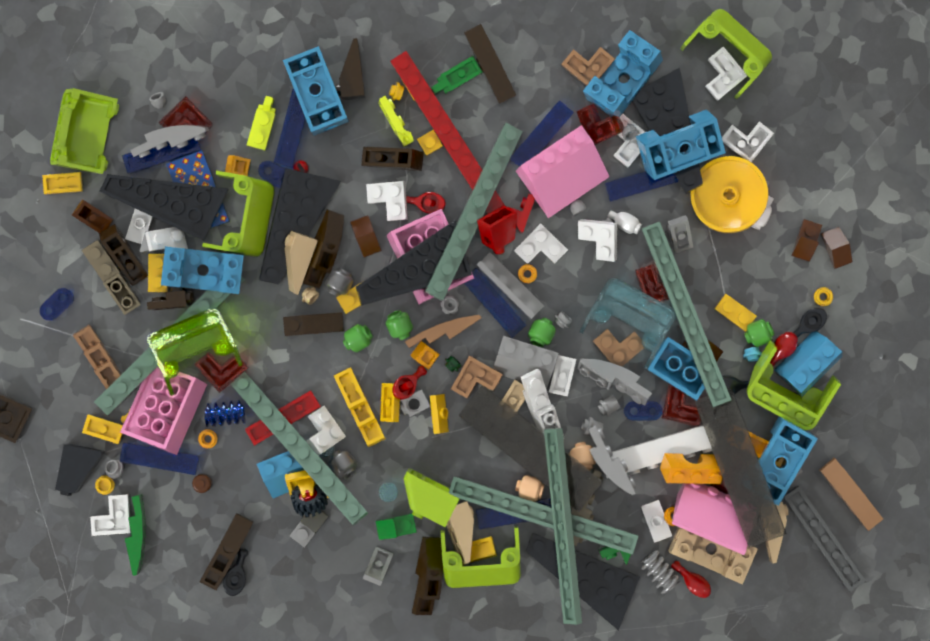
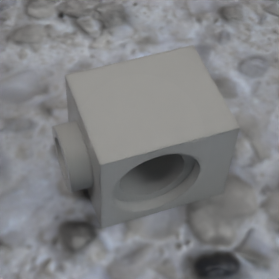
(424, 404)

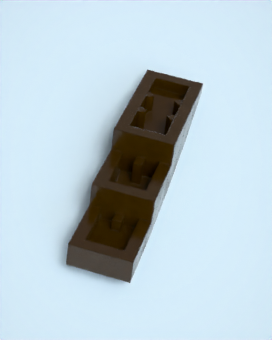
(489, 63)

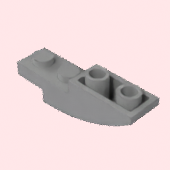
(176, 135)
(610, 374)
(613, 469)

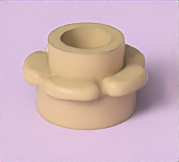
(310, 295)

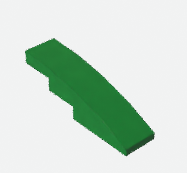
(136, 543)

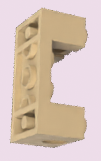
(723, 560)

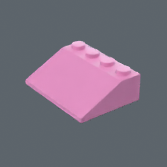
(563, 171)
(412, 234)
(163, 417)
(709, 515)

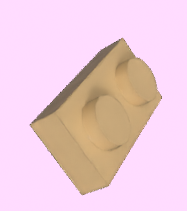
(514, 395)

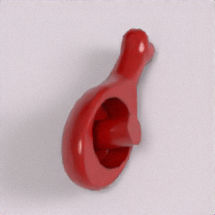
(427, 202)
(786, 346)
(406, 385)
(695, 583)

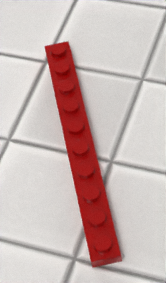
(441, 124)

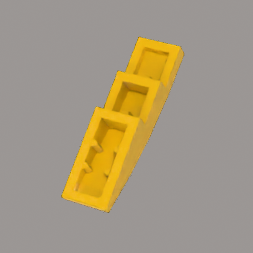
(359, 407)

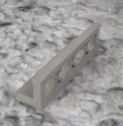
(510, 285)

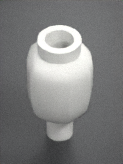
(766, 215)
(626, 222)

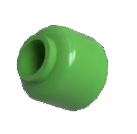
(399, 324)
(541, 332)
(759, 333)
(357, 338)

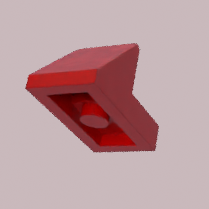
(522, 216)

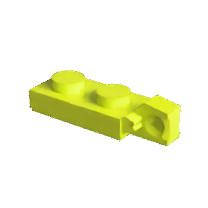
(395, 121)
(262, 125)

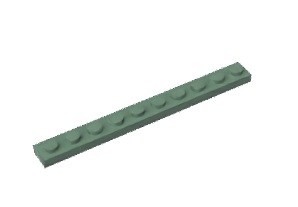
(473, 211)
(686, 314)
(145, 364)
(299, 449)
(541, 514)
(563, 526)

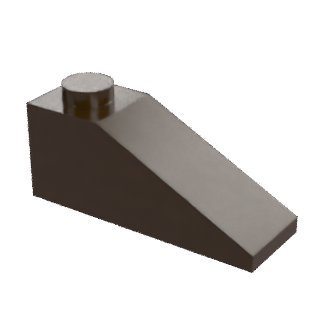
(351, 77)
(393, 158)
(123, 254)
(313, 324)

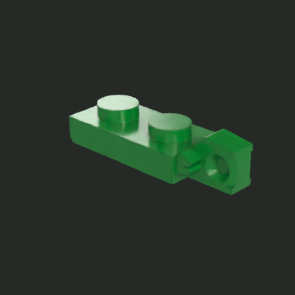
(457, 76)

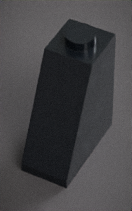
(76, 467)

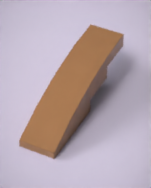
(449, 328)
(97, 356)
(851, 494)

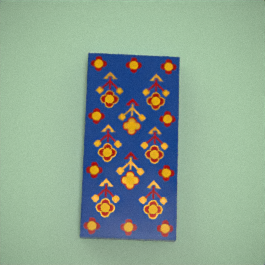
(195, 170)

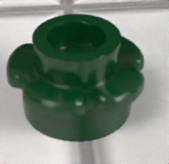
(452, 364)

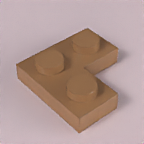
(586, 70)
(618, 352)
(474, 372)

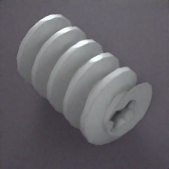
(660, 571)

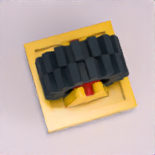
(305, 494)

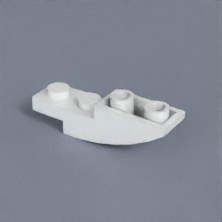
(538, 401)

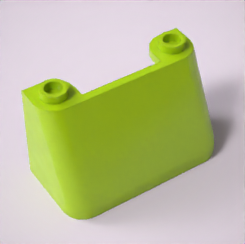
(82, 131)

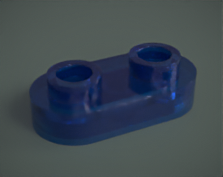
(276, 174)
(56, 304)
(643, 411)

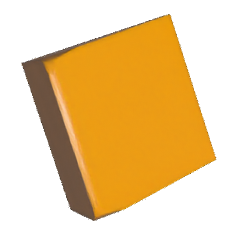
(237, 165)
(424, 355)

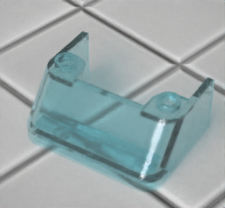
(636, 310)

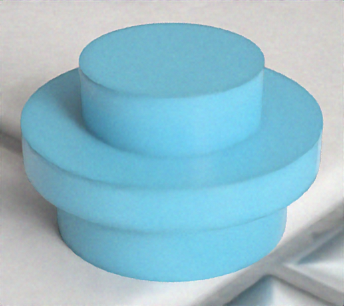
(752, 354)

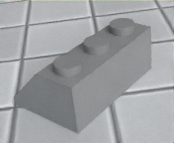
(519, 358)

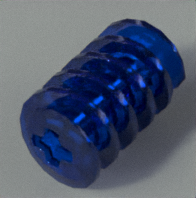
(224, 414)

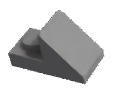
(680, 234)
(307, 528)
(378, 566)

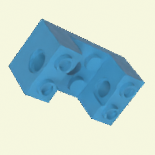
(638, 61)
(320, 110)
(662, 153)
(181, 268)
(793, 445)

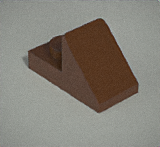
(92, 216)
(806, 240)

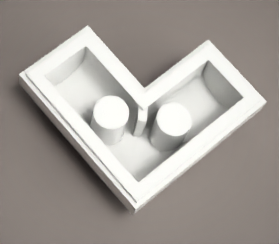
(750, 145)

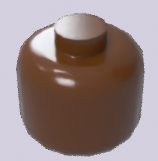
(202, 483)

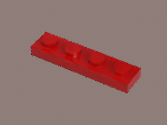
(292, 412)

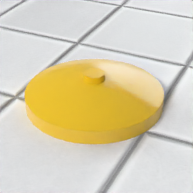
(731, 195)

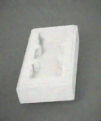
(139, 224)
(655, 520)

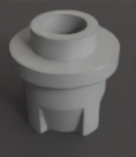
(608, 406)
(587, 423)

